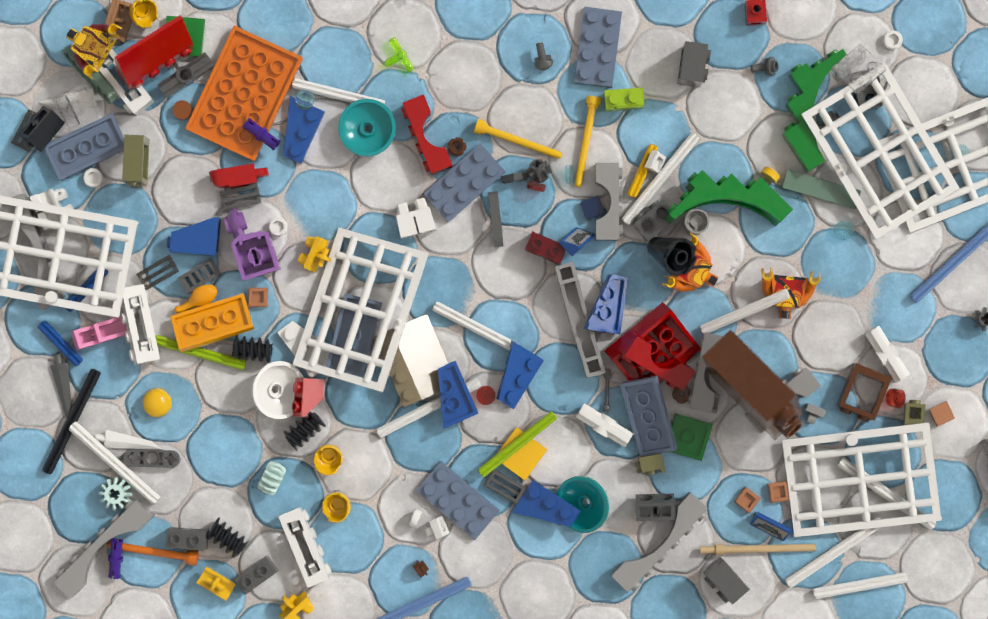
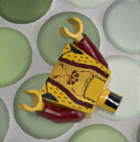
(92, 45)

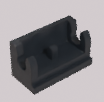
(42, 128)

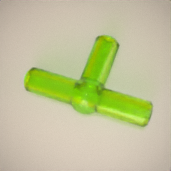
(400, 55)

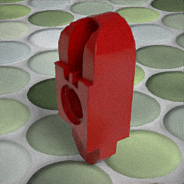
(237, 176)

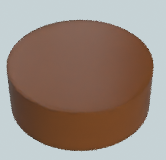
(182, 110)

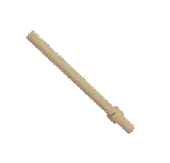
(720, 549)

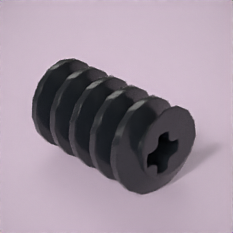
(252, 349)
(304, 429)
(226, 538)

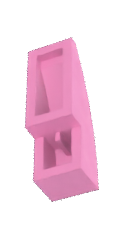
(98, 333)

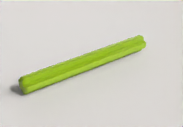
(202, 353)
(517, 444)

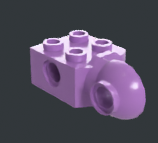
(252, 251)

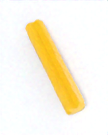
(641, 173)

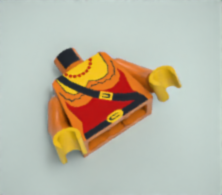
(699, 273)
(798, 288)

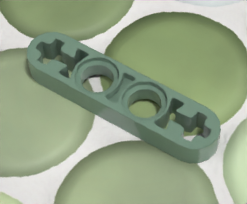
(100, 85)

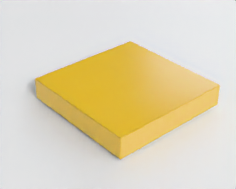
(525, 458)

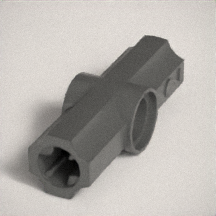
(175, 82)

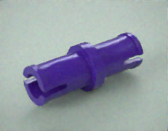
(261, 134)
(115, 558)

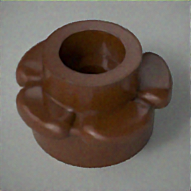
(457, 141)
(681, 399)
(420, 568)

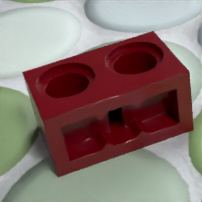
(545, 248)

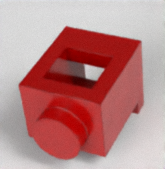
(752, 17)

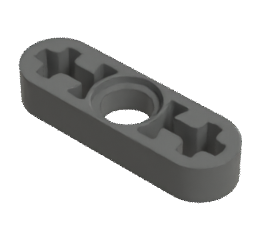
(495, 219)
(137, 463)

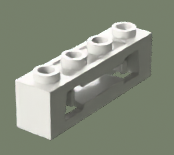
(139, 103)
(131, 335)
(316, 551)

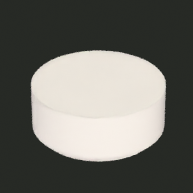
(892, 40)
(93, 177)
(278, 226)
(415, 518)

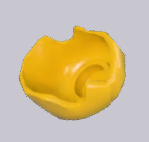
(143, 13)
(157, 402)
(328, 459)
(336, 507)

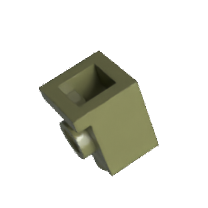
(918, 407)
(650, 464)

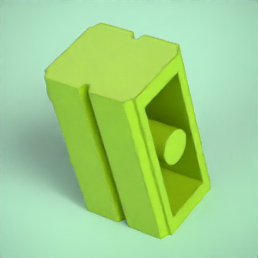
(623, 99)

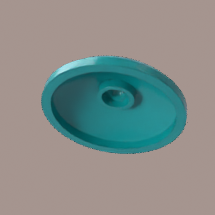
(362, 114)
(592, 515)

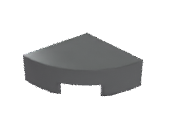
(514, 177)

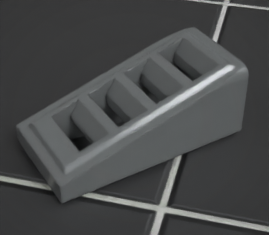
(186, 286)

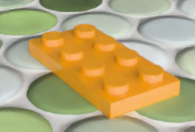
(212, 322)

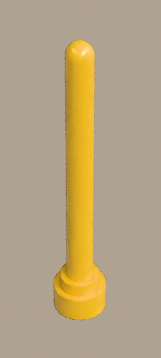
(592, 104)
(482, 128)

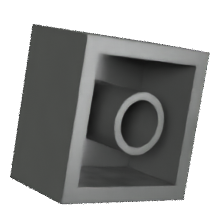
(692, 64)
(728, 583)

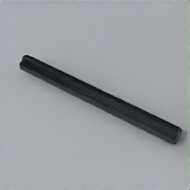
(73, 416)

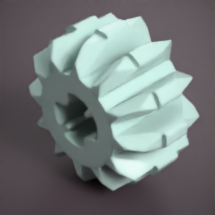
(271, 478)
(114, 501)

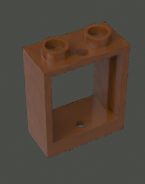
(872, 374)

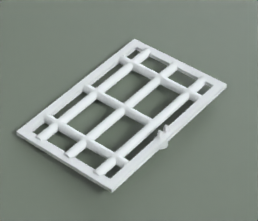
(880, 151)
(970, 187)
(51, 297)
(360, 309)
(865, 509)

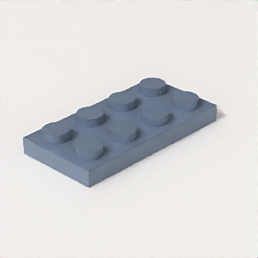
(598, 47)
(85, 147)
(464, 182)
(363, 338)
(648, 416)
(458, 500)

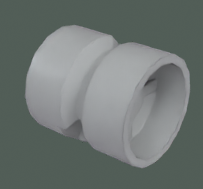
(695, 221)

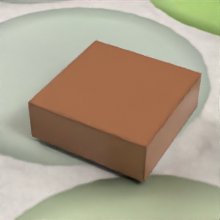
(257, 297)
(941, 413)
(778, 491)
(747, 499)

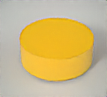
(770, 174)

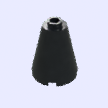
(673, 254)

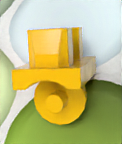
(317, 254)
(216, 583)
(294, 604)

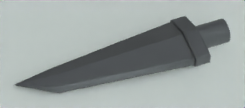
(61, 377)

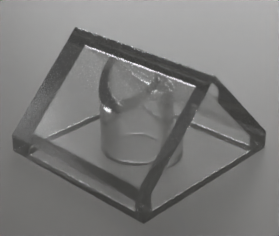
(77, 107)

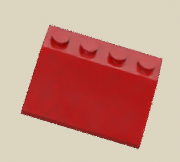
(154, 53)
(665, 335)

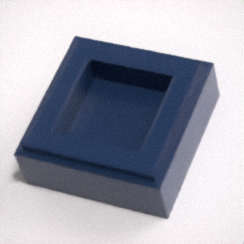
(592, 208)

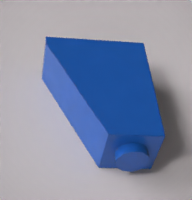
(196, 239)

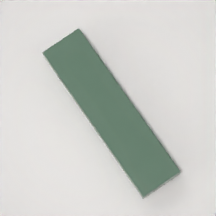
(818, 188)

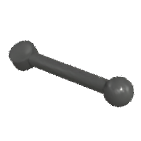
(607, 376)

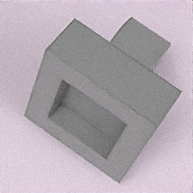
(813, 413)

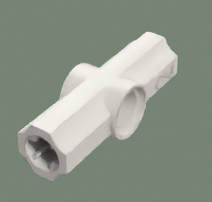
(886, 354)
(604, 425)

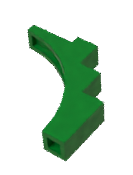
(807, 83)
(754, 196)

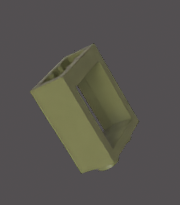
(135, 160)

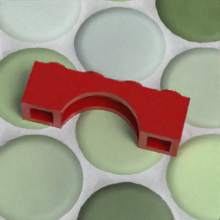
(436, 157)
(673, 371)

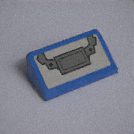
(576, 240)
(770, 526)

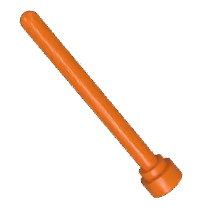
(190, 557)

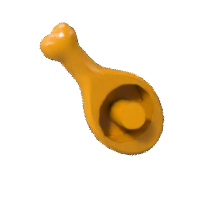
(199, 297)

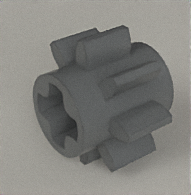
(539, 170)
(977, 319)

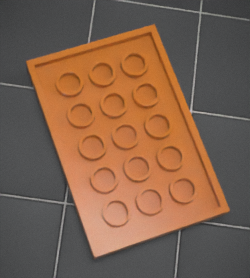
(244, 84)

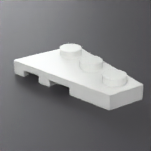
(292, 335)

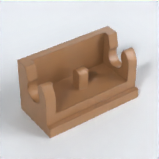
(120, 16)

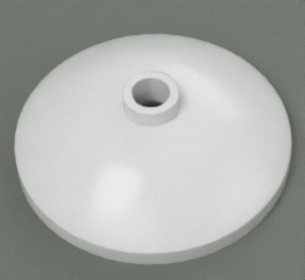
(282, 377)

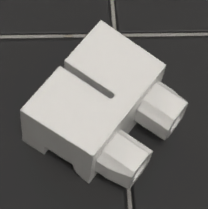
(51, 197)
(406, 219)

